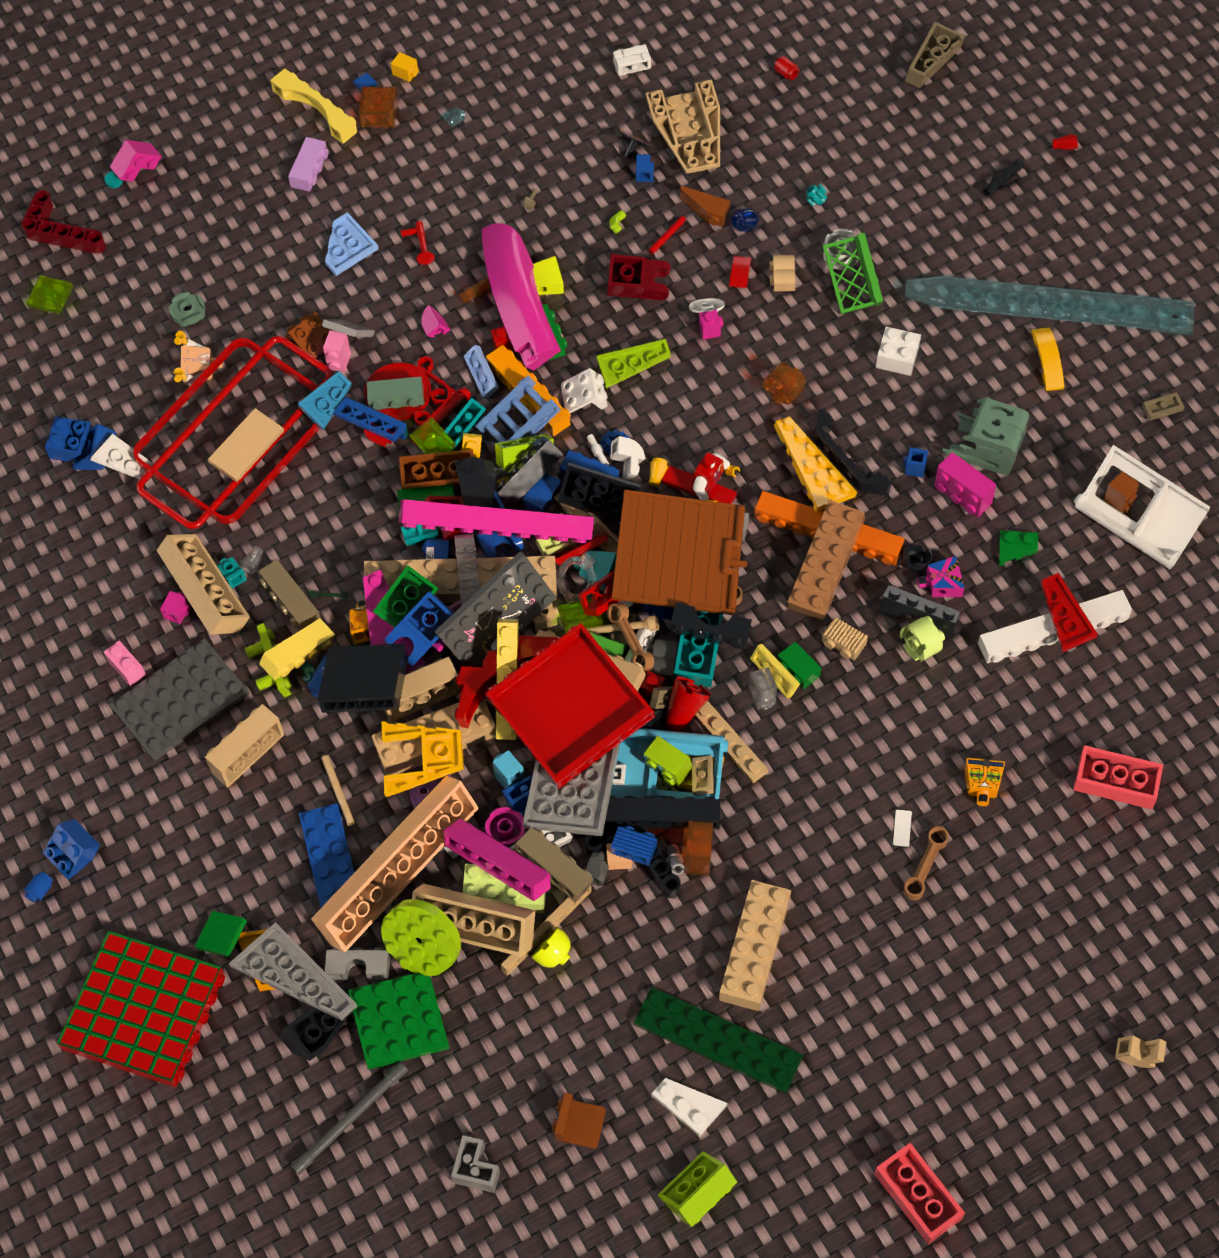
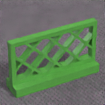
(868, 273)

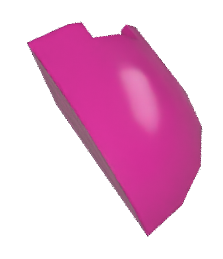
(433, 322)

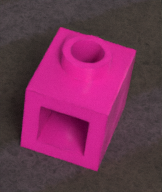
(710, 324)
(175, 607)

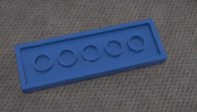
(327, 850)

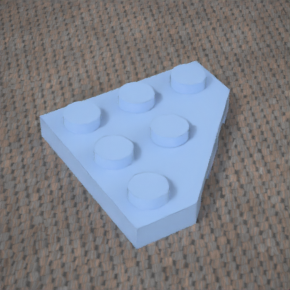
(347, 244)

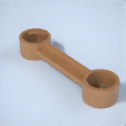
(630, 635)
(926, 863)

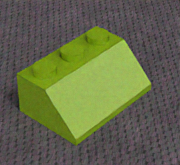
(697, 1188)

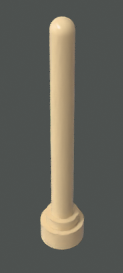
(650, 623)

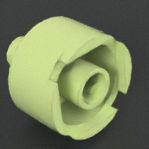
(922, 639)

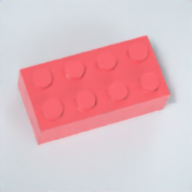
(1118, 777)
(919, 1193)

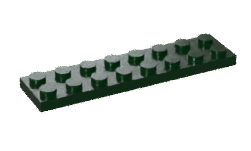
(718, 1040)

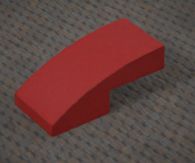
(740, 272)

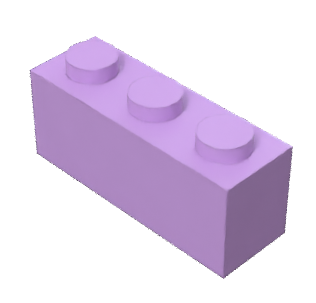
(308, 164)

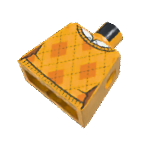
(359, 623)

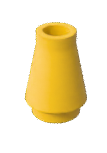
(657, 470)

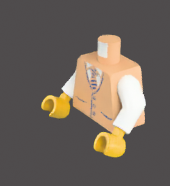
(194, 359)

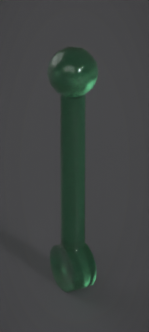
(344, 595)

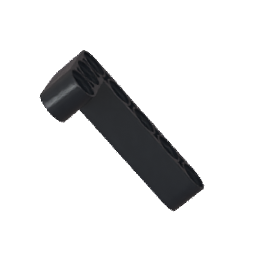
(657, 861)

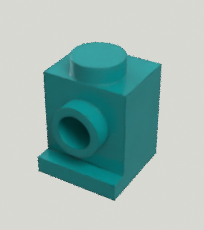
(232, 572)

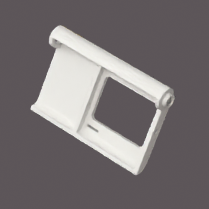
(1165, 524)

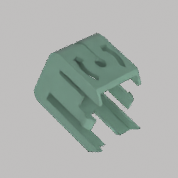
(996, 444)

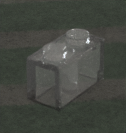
(763, 688)

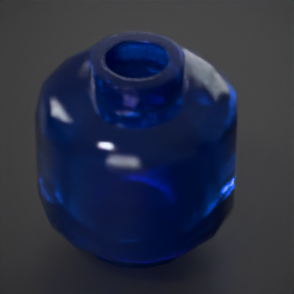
(744, 219)

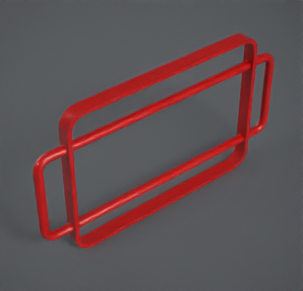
(210, 511)

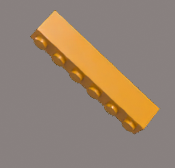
(511, 371)

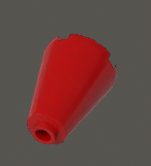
(684, 703)

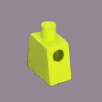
(548, 277)

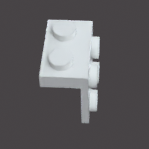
(584, 389)

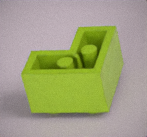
(669, 760)

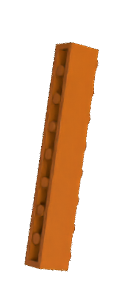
(805, 521)

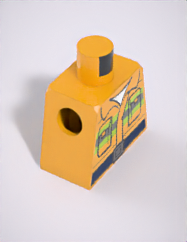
(983, 779)

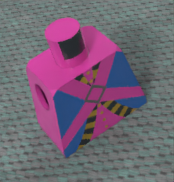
(943, 579)

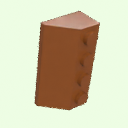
(431, 468)

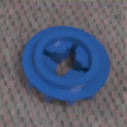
(608, 437)

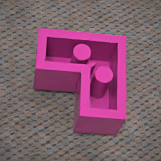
(133, 157)

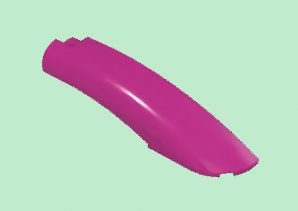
(517, 295)

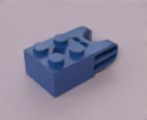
(489, 542)
(418, 629)

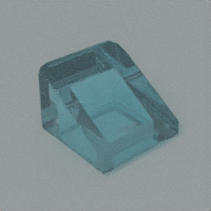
(454, 116)

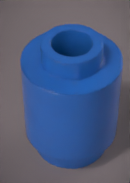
(38, 887)

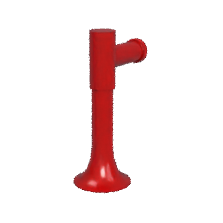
(424, 257)

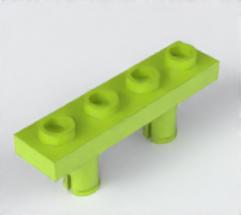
(265, 644)

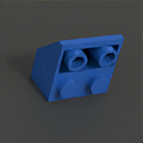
(67, 438)
(70, 848)

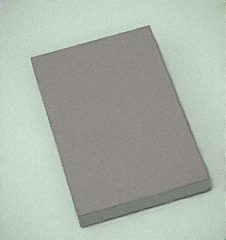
(348, 328)

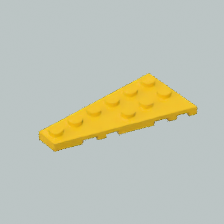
(812, 467)

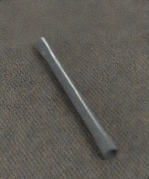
(309, 1156)

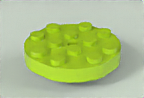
(421, 937)

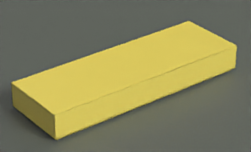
(784, 680)

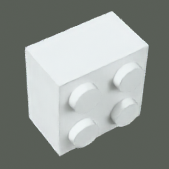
(898, 351)

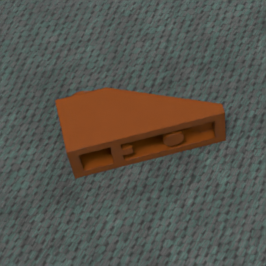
(708, 207)

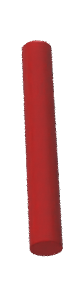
(667, 235)

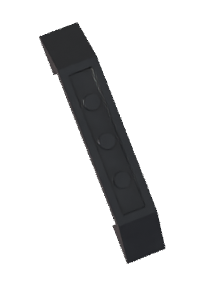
(875, 484)

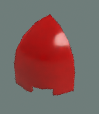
(376, 438)

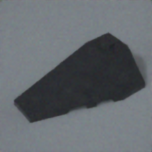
(476, 482)
(312, 1031)

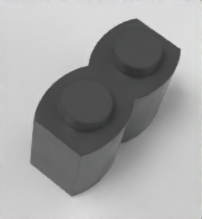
(664, 658)

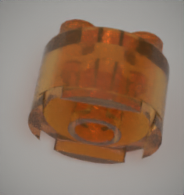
(784, 383)

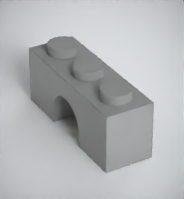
(376, 963)

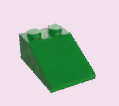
(403, 596)

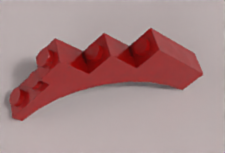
(477, 680)

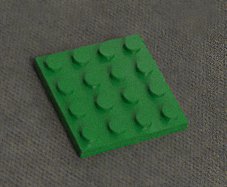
(398, 1020)

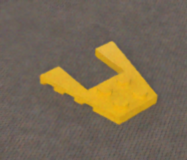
(440, 754)

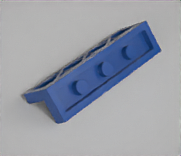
(365, 415)

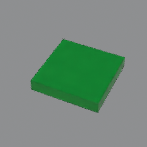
(220, 933)

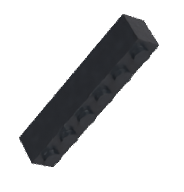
(661, 812)

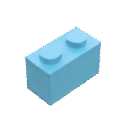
(507, 769)

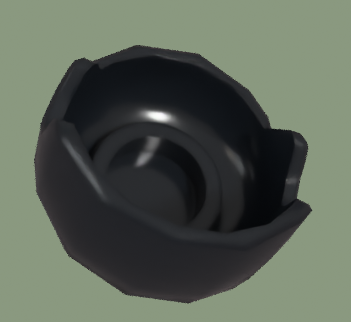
(916, 558)

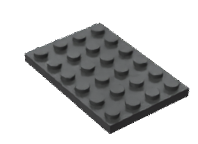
(179, 699)

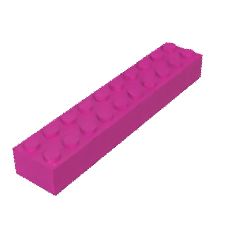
(496, 519)

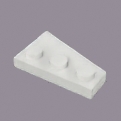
(120, 457)

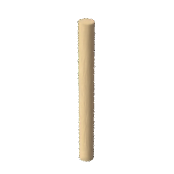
(337, 790)

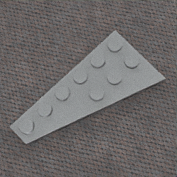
(286, 967)

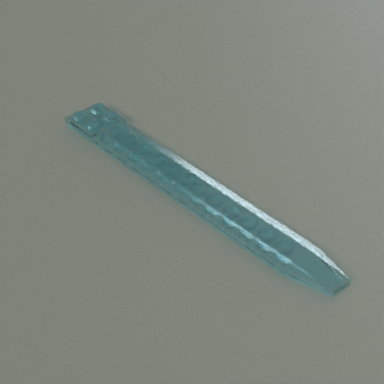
(1054, 303)

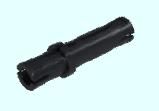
(998, 182)

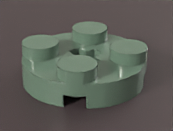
(188, 317)

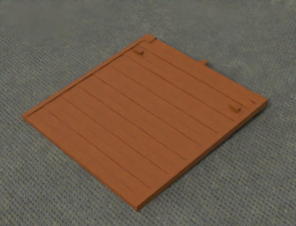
(679, 552)

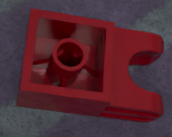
(634, 277)

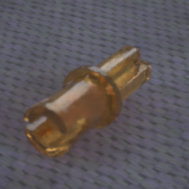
(475, 290)

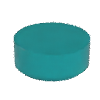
(112, 180)

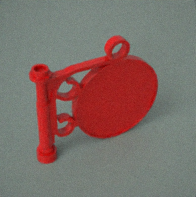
(407, 370)

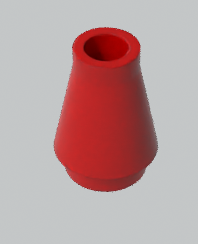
(1066, 142)

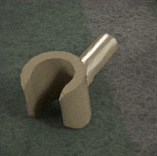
(529, 202)

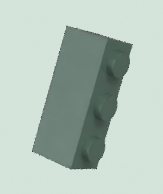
(395, 393)

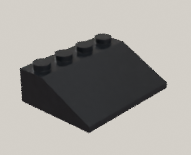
(594, 491)

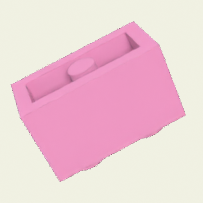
(337, 351)
(125, 664)

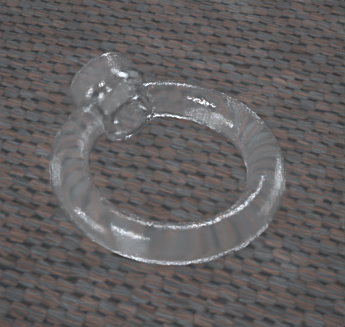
(586, 562)

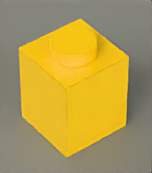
(404, 67)

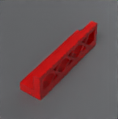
(599, 602)

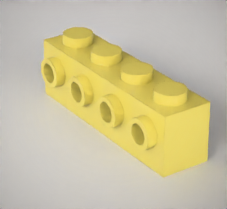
(297, 649)

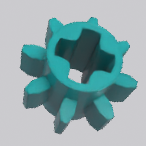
(816, 194)

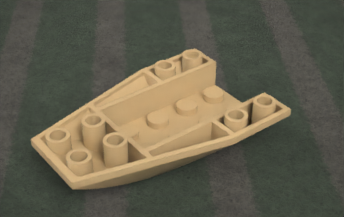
(689, 125)

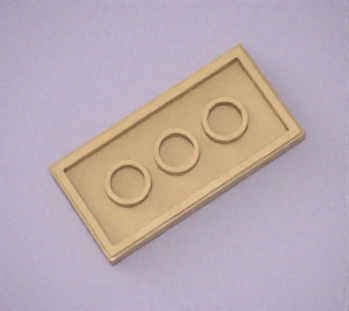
(245, 445)

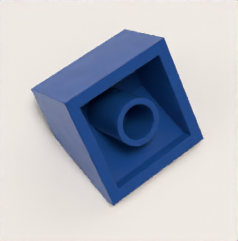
(95, 439)

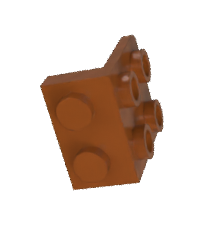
(309, 334)
(578, 1122)

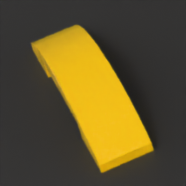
(1049, 358)

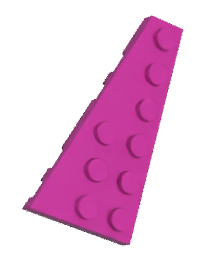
(375, 589)

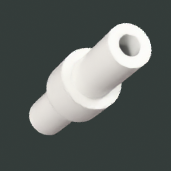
(597, 450)

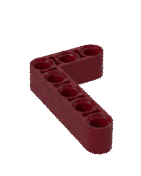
(41, 230)

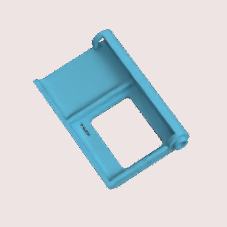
(642, 780)

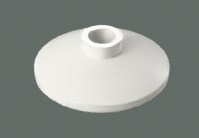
(705, 305)

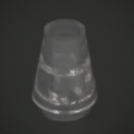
(251, 562)

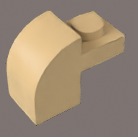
(1140, 1052)

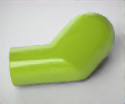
(615, 221)

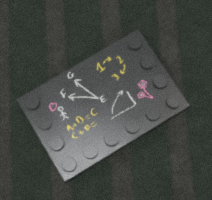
(510, 594)

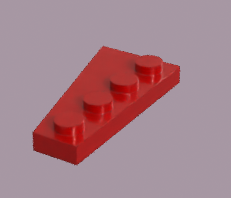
(1067, 616)

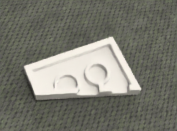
(689, 1105)

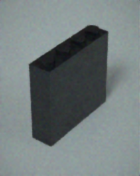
(363, 678)

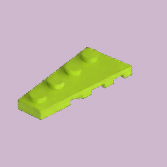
(627, 362)

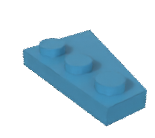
(325, 399)

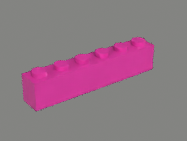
(497, 859)

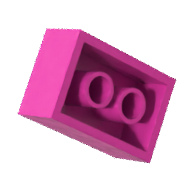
(964, 485)

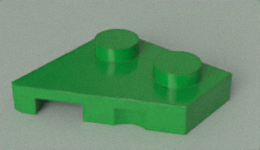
(1016, 545)

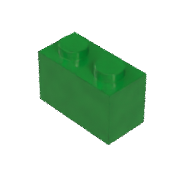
(800, 665)

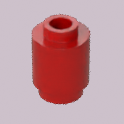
(786, 68)

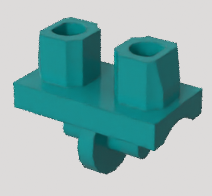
(415, 535)

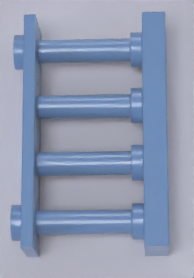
(534, 422)

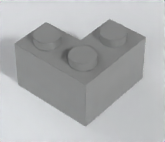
(470, 1170)

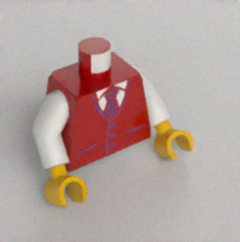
(709, 473)

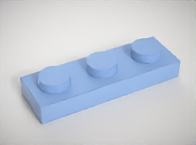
(481, 371)

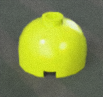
(553, 949)

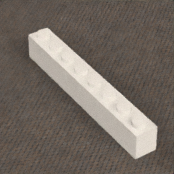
(1041, 630)

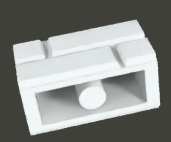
(631, 59)

